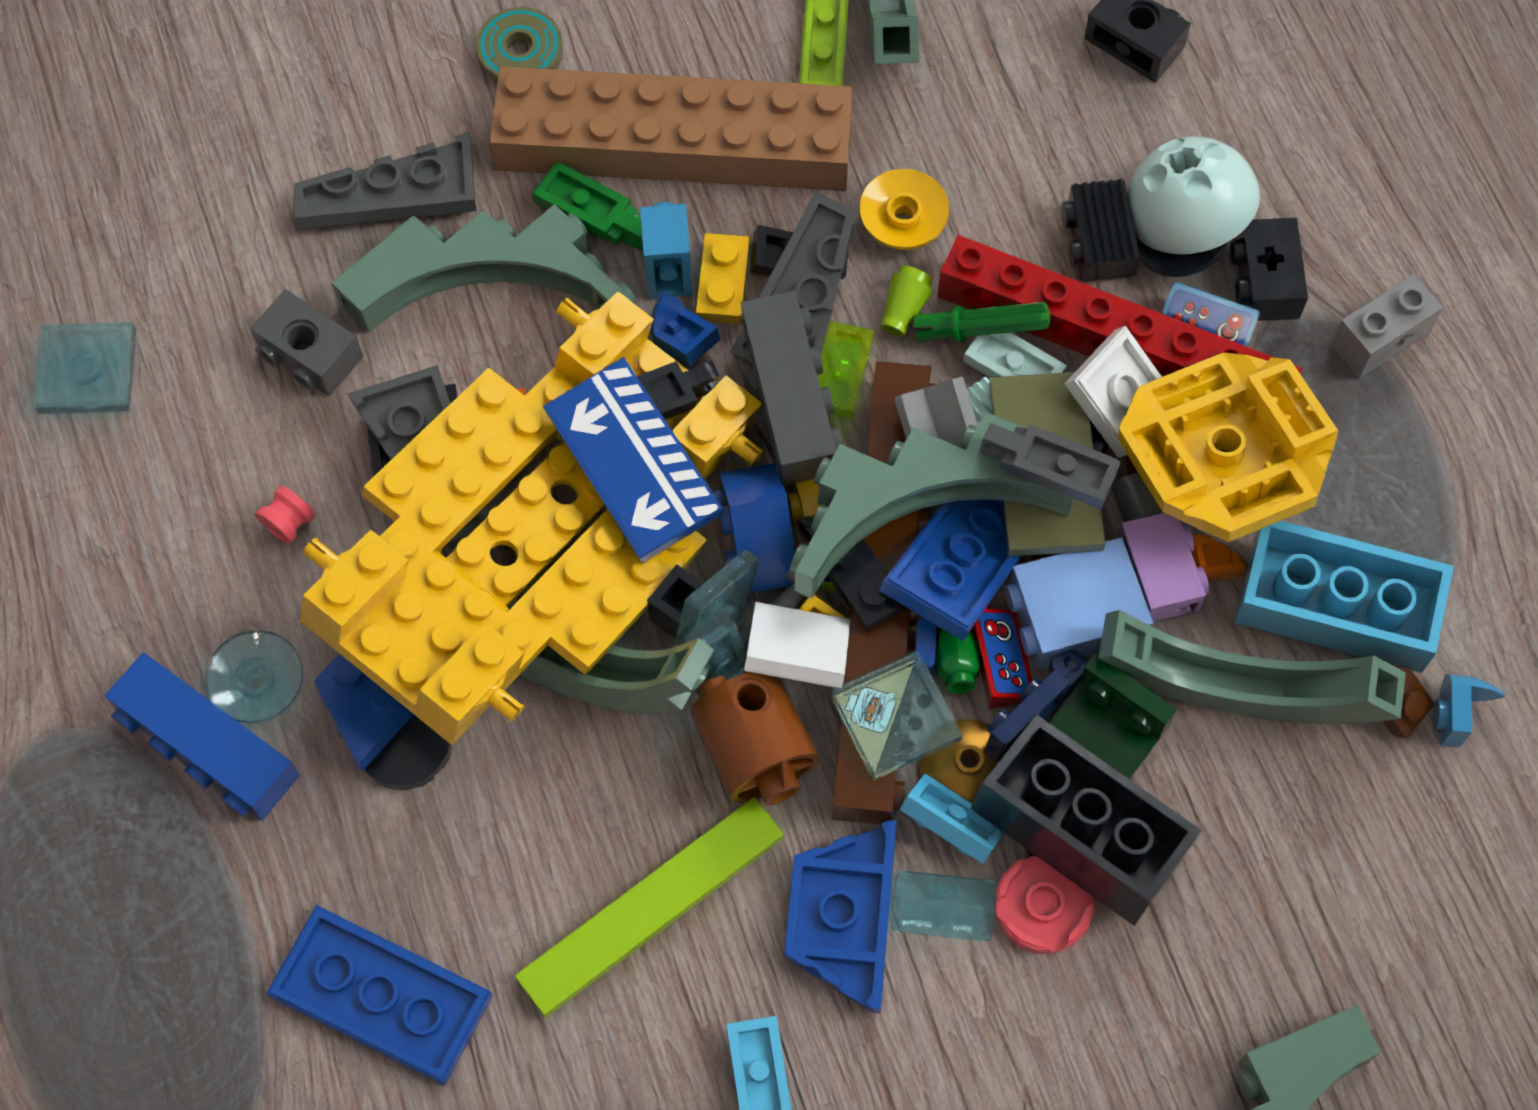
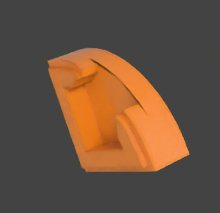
(1216, 559)

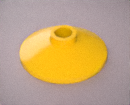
(907, 193)

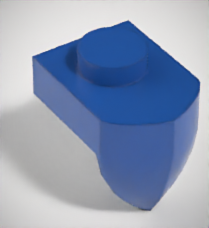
(681, 331)

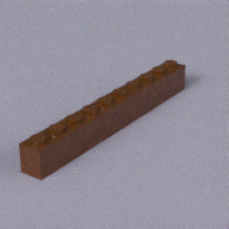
(855, 793)

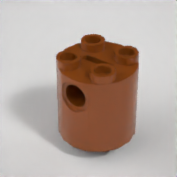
(754, 737)

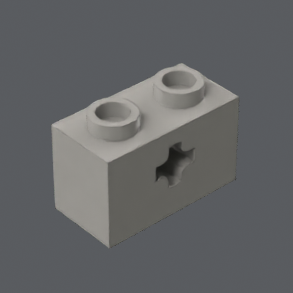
(1386, 326)

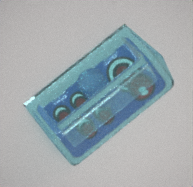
(944, 905)

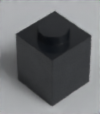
(669, 598)

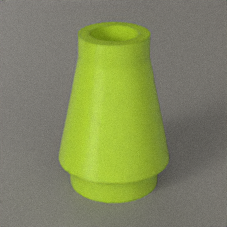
(906, 296)

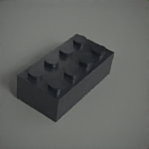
(1085, 819)

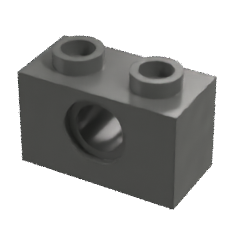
(294, 322)

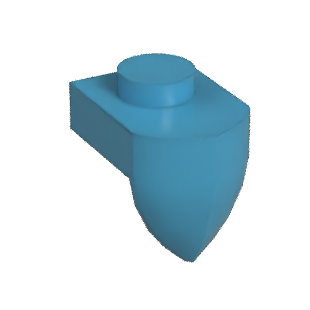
(1454, 709)

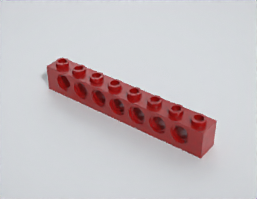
(1079, 313)

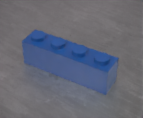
(202, 737)

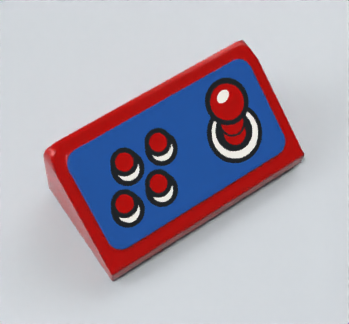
(1002, 657)

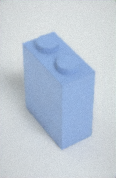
(1067, 599)

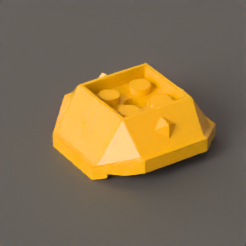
(1237, 404)

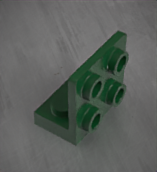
(1114, 716)

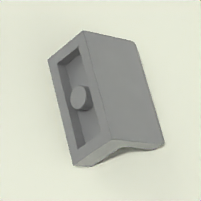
(938, 410)

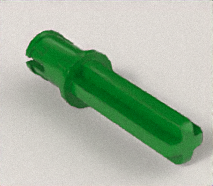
(982, 321)

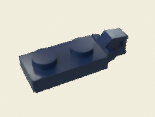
(1037, 699)

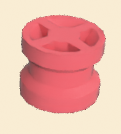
(285, 514)

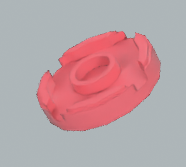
(1035, 916)

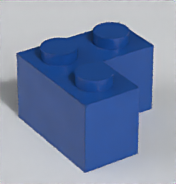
(758, 522)

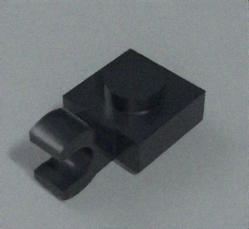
(678, 390)

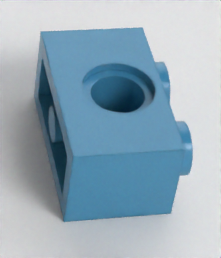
(666, 250)

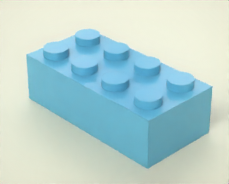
(1344, 594)

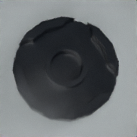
(410, 757)

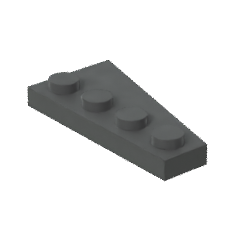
(417, 185)
(811, 266)
(400, 411)

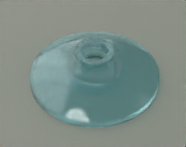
(250, 656)

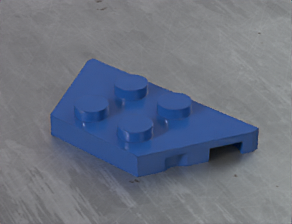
(360, 710)
(843, 913)

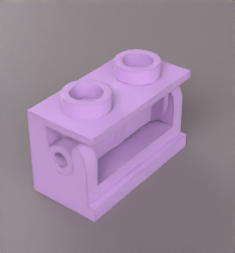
(1164, 565)

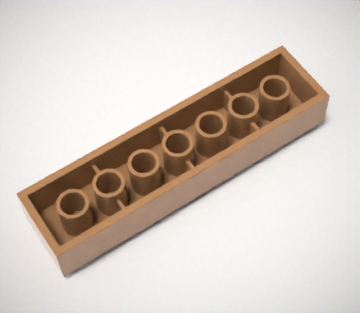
(672, 128)

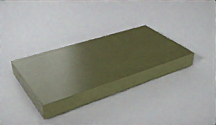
(1049, 405)

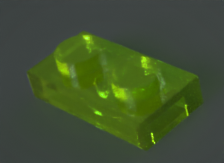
(845, 364)

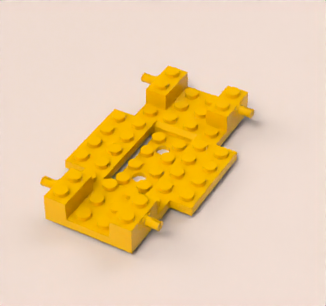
(442, 626)

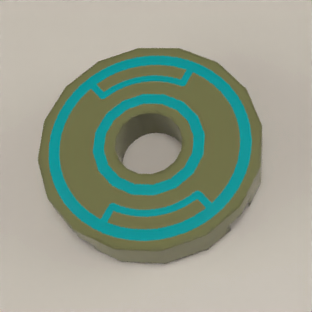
(515, 26)

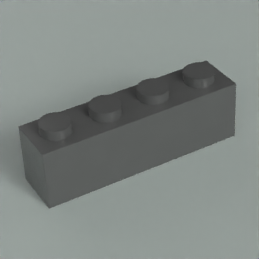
(789, 385)

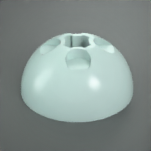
(1192, 196)

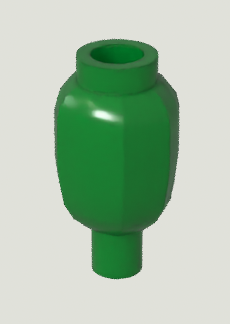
(957, 661)

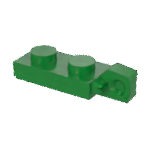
(597, 206)

